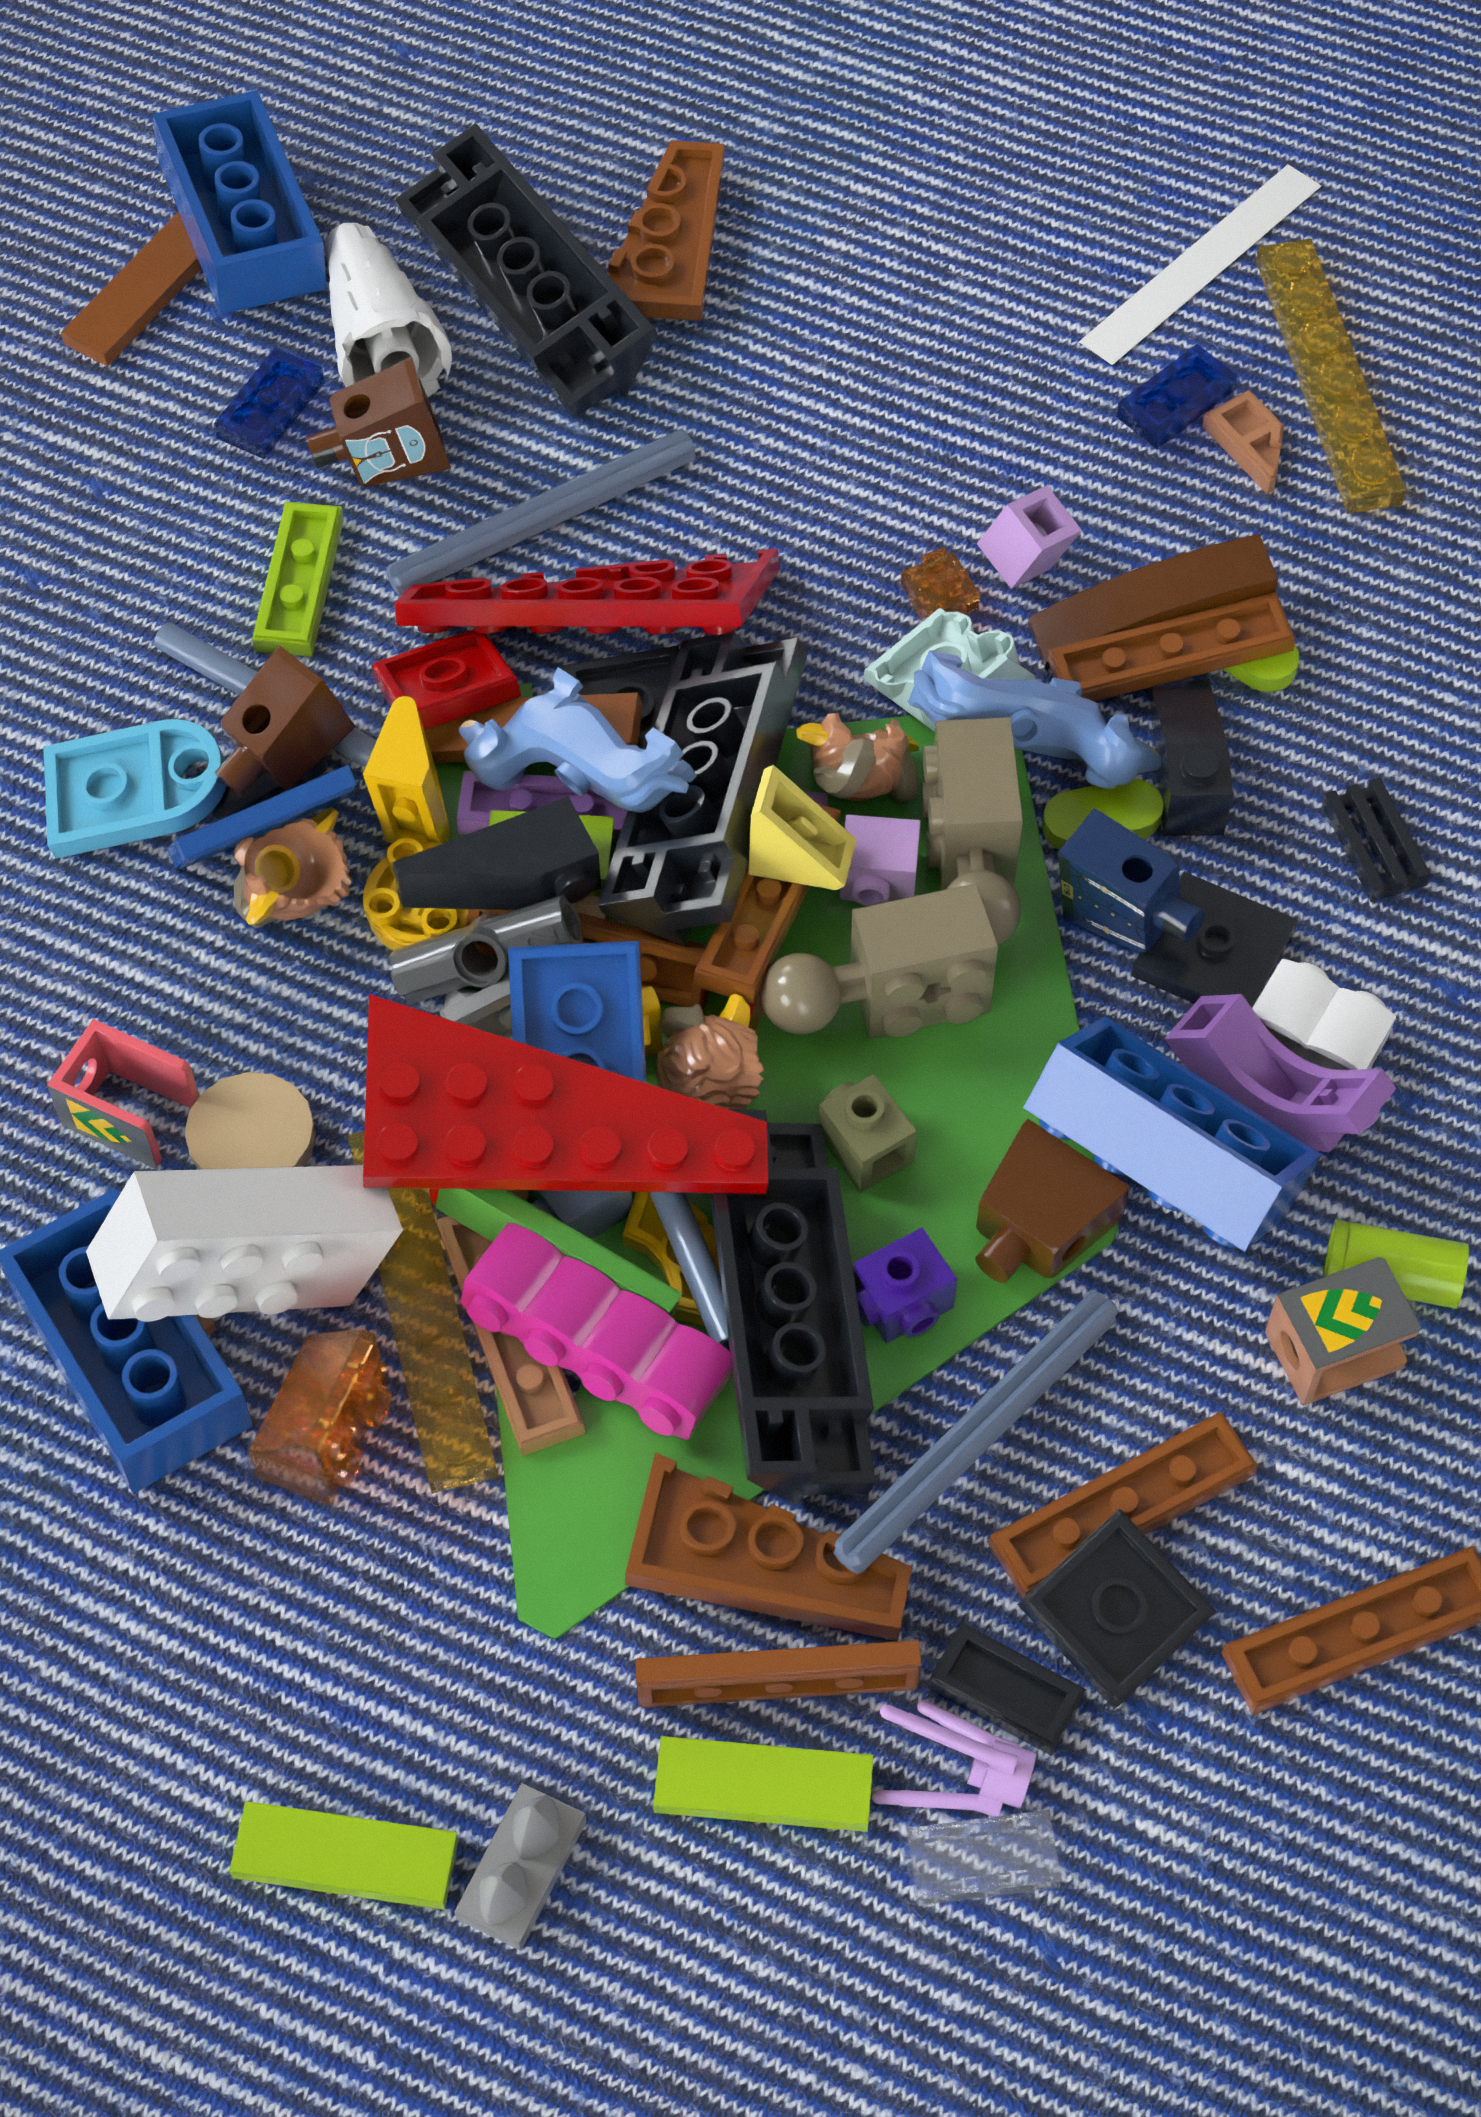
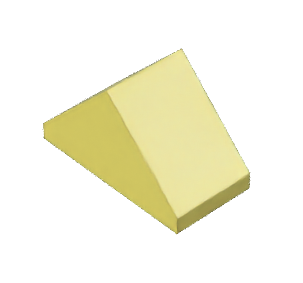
(796, 837)

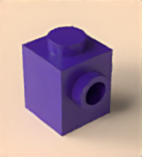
(904, 1287)

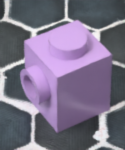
(1029, 536)
(882, 859)

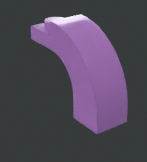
(1238, 1054)

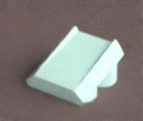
(985, 655)

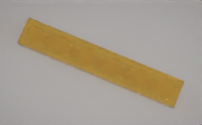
(1330, 377)
(432, 1345)

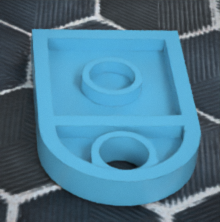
(128, 785)

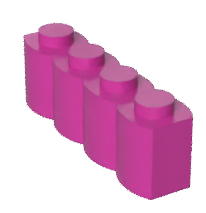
(590, 1326)

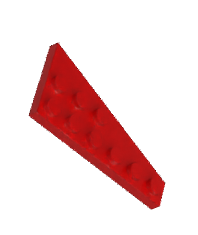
(601, 598)
(501, 1115)

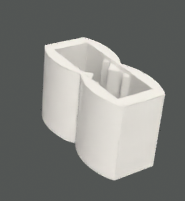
(1321, 1020)

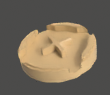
(250, 1124)

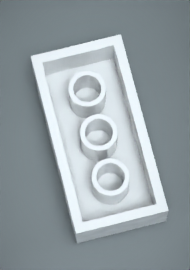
(240, 1241)

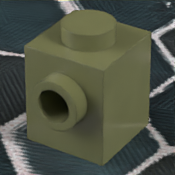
(867, 1131)

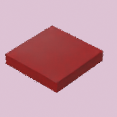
(448, 678)

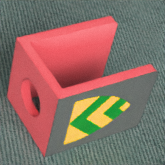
(132, 1059)

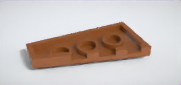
(672, 235)
(733, 1553)

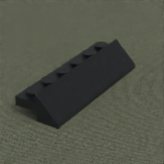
(528, 272)
(691, 850)
(795, 1323)

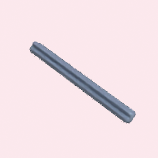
(542, 512)
(974, 1433)

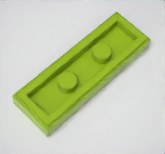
(298, 578)
(763, 1784)
(344, 1855)

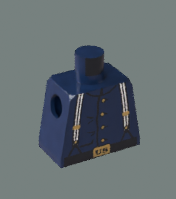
(1123, 886)

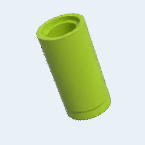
(1424, 1266)

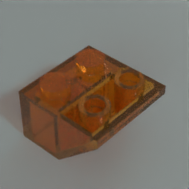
(323, 1415)

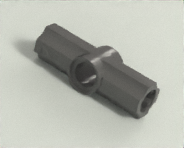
(454, 961)

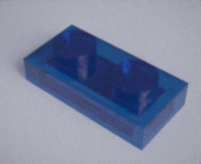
(1177, 396)
(269, 403)

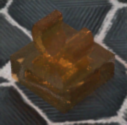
(938, 584)

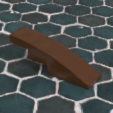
(1157, 593)

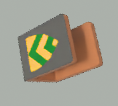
(1341, 1330)

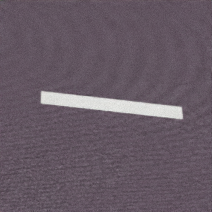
(1199, 264)

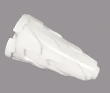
(378, 312)

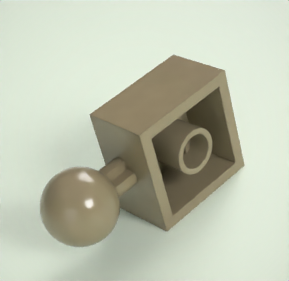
(975, 814)
(908, 969)

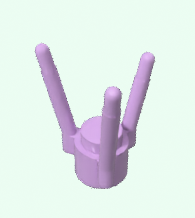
(997, 1768)

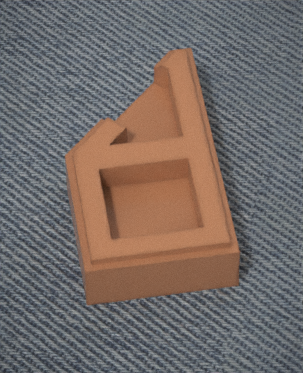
(1249, 436)

